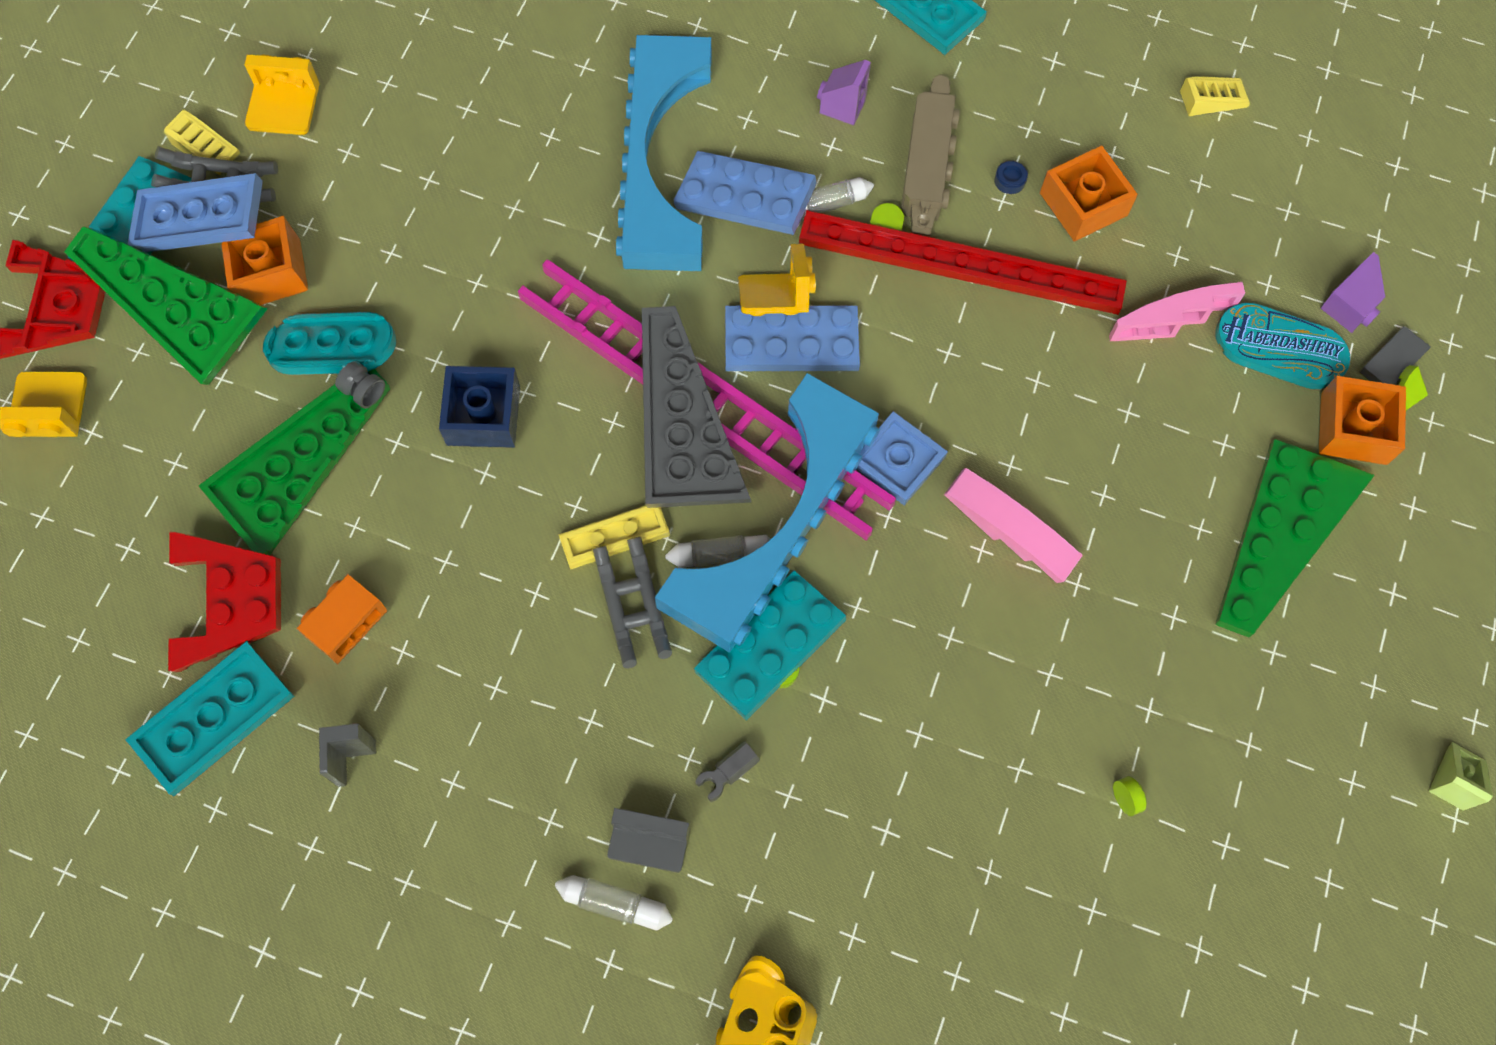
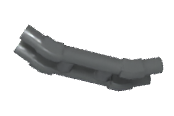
(201, 164)
(613, 591)

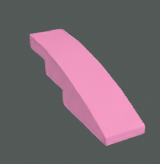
(1167, 315)
(1013, 524)

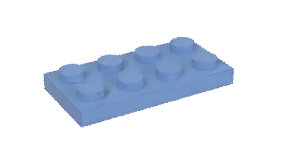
(745, 192)
(196, 213)
(806, 341)

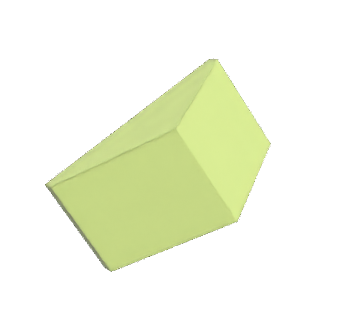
(1462, 779)

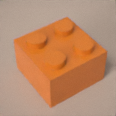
(1088, 193)
(266, 265)
(1362, 420)

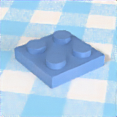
(900, 458)

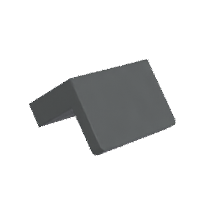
(337, 744)
(648, 840)

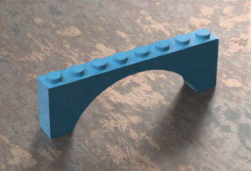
(652, 229)
(726, 597)

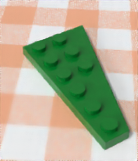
(181, 311)
(282, 471)
(1289, 520)

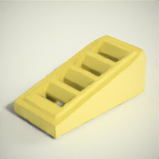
(1207, 104)
(187, 127)

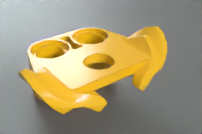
(764, 990)

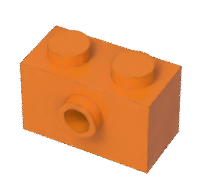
(341, 618)

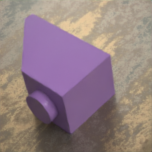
(845, 92)
(1358, 296)

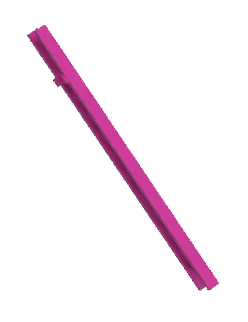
(753, 410)

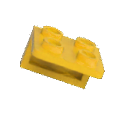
(281, 94)
(779, 292)
(45, 405)

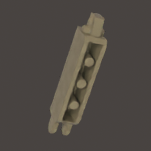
(928, 156)

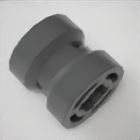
(357, 382)

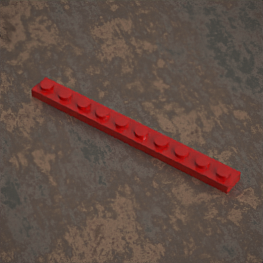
(963, 262)

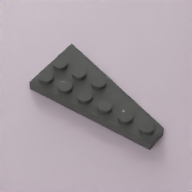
(683, 437)

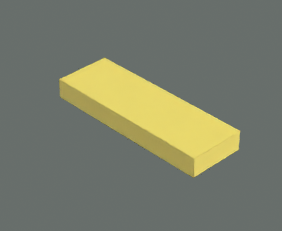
(613, 533)

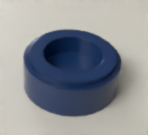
(1011, 177)

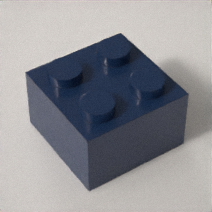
(479, 406)

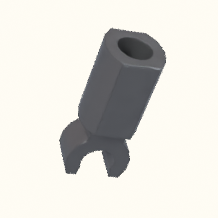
(729, 769)

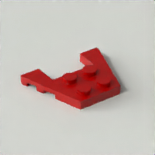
(62, 306)
(240, 598)

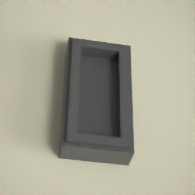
(1394, 357)

